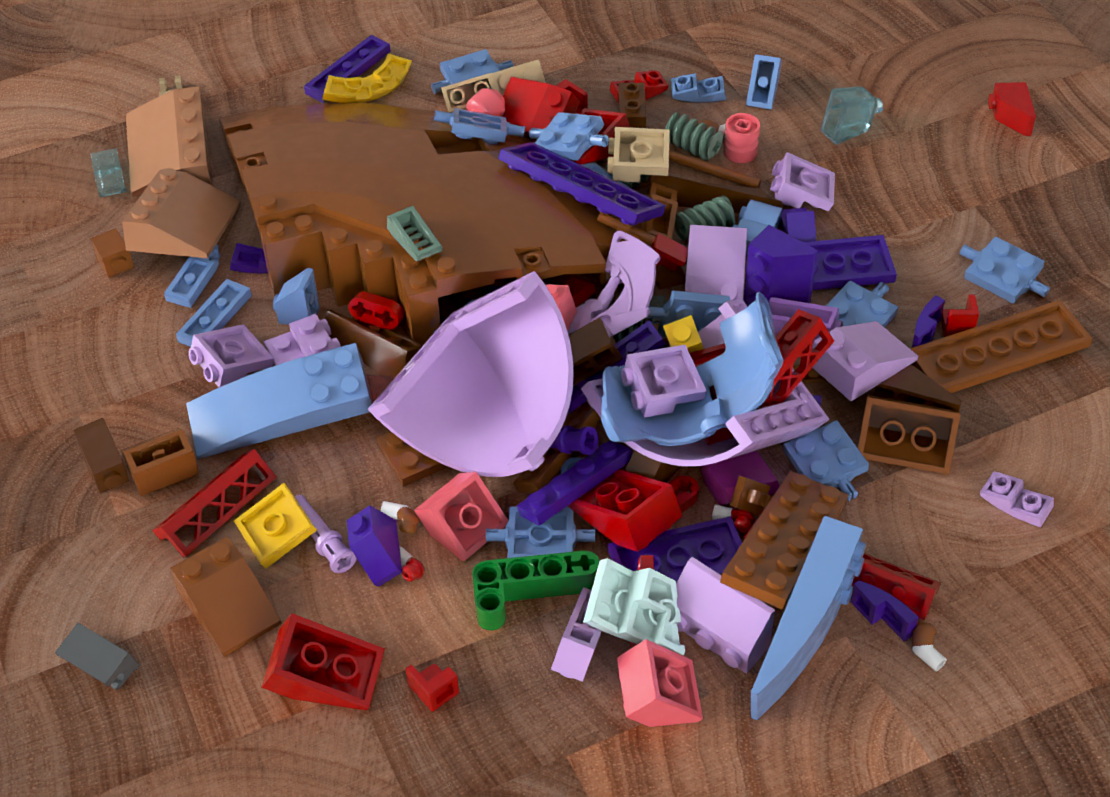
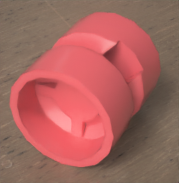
(741, 138)

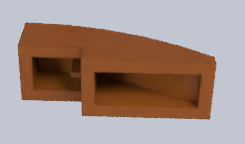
(663, 224)

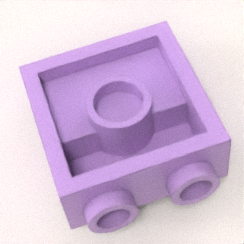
(803, 181)
(304, 339)
(228, 354)
(662, 380)

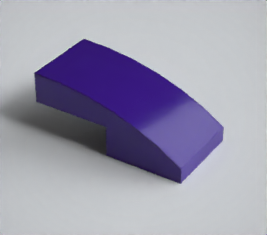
(248, 259)
(927, 321)
(878, 605)

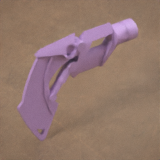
(634, 266)

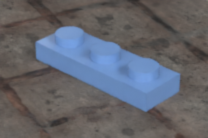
(215, 311)

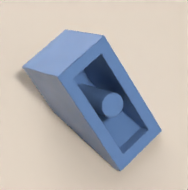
(764, 81)
(297, 298)

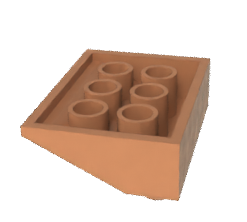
(168, 135)
(178, 216)

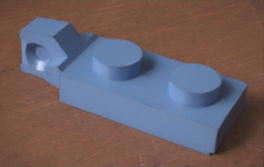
(192, 279)

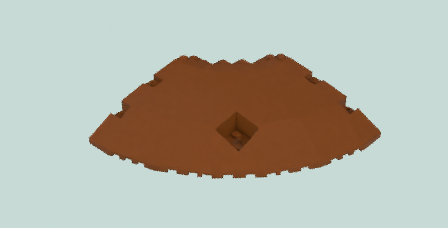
(337, 170)

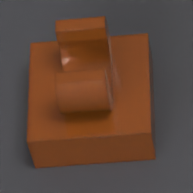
(750, 495)

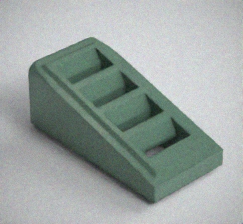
(410, 217)

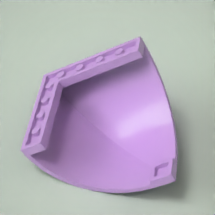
(487, 384)
(751, 430)

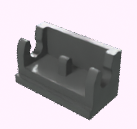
(97, 656)

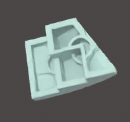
(635, 605)

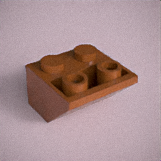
(160, 461)

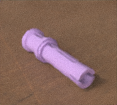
(328, 542)

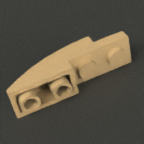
(458, 94)

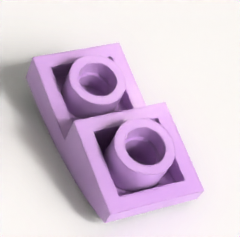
(1010, 496)

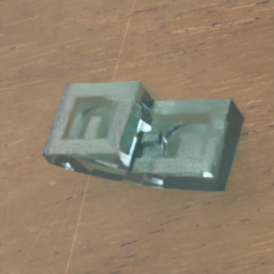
(108, 172)

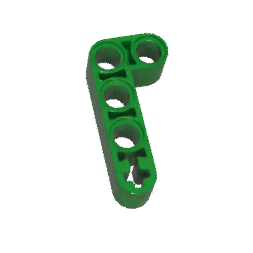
(571, 574)

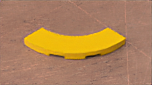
(370, 88)

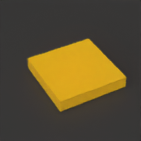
(275, 525)

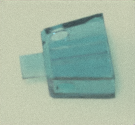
(849, 113)

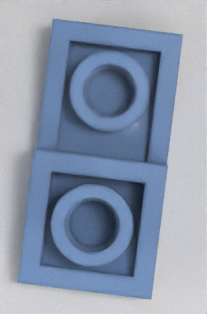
(691, 90)

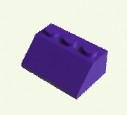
(779, 267)

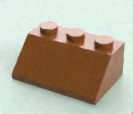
(908, 434)

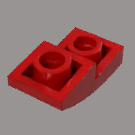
(653, 81)

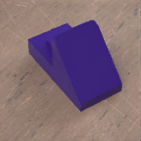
(799, 224)

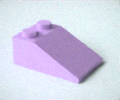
(716, 261)
(862, 358)

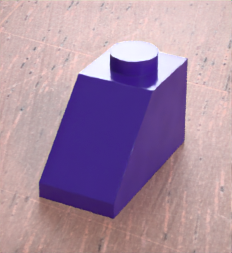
(375, 544)

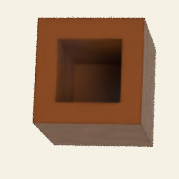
(112, 253)

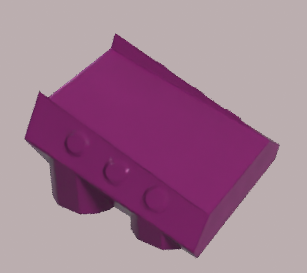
(723, 476)

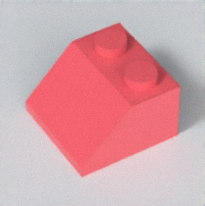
(460, 514)
(658, 686)

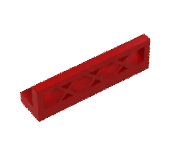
(796, 341)
(204, 497)
(905, 585)

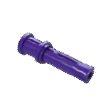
(573, 439)

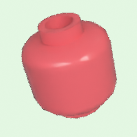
(487, 102)

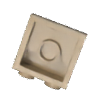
(637, 153)

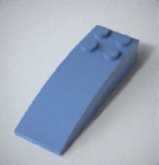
(281, 401)
(810, 610)

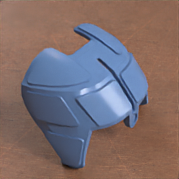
(739, 375)

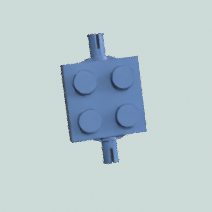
(468, 67)
(480, 125)
(570, 134)
(1004, 270)
(683, 304)
(863, 306)
(827, 457)
(551, 537)

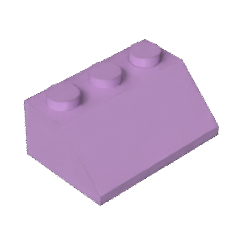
(723, 617)

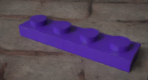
(350, 65)
(640, 340)
(574, 482)

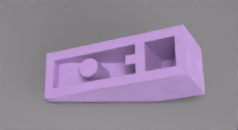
(577, 642)

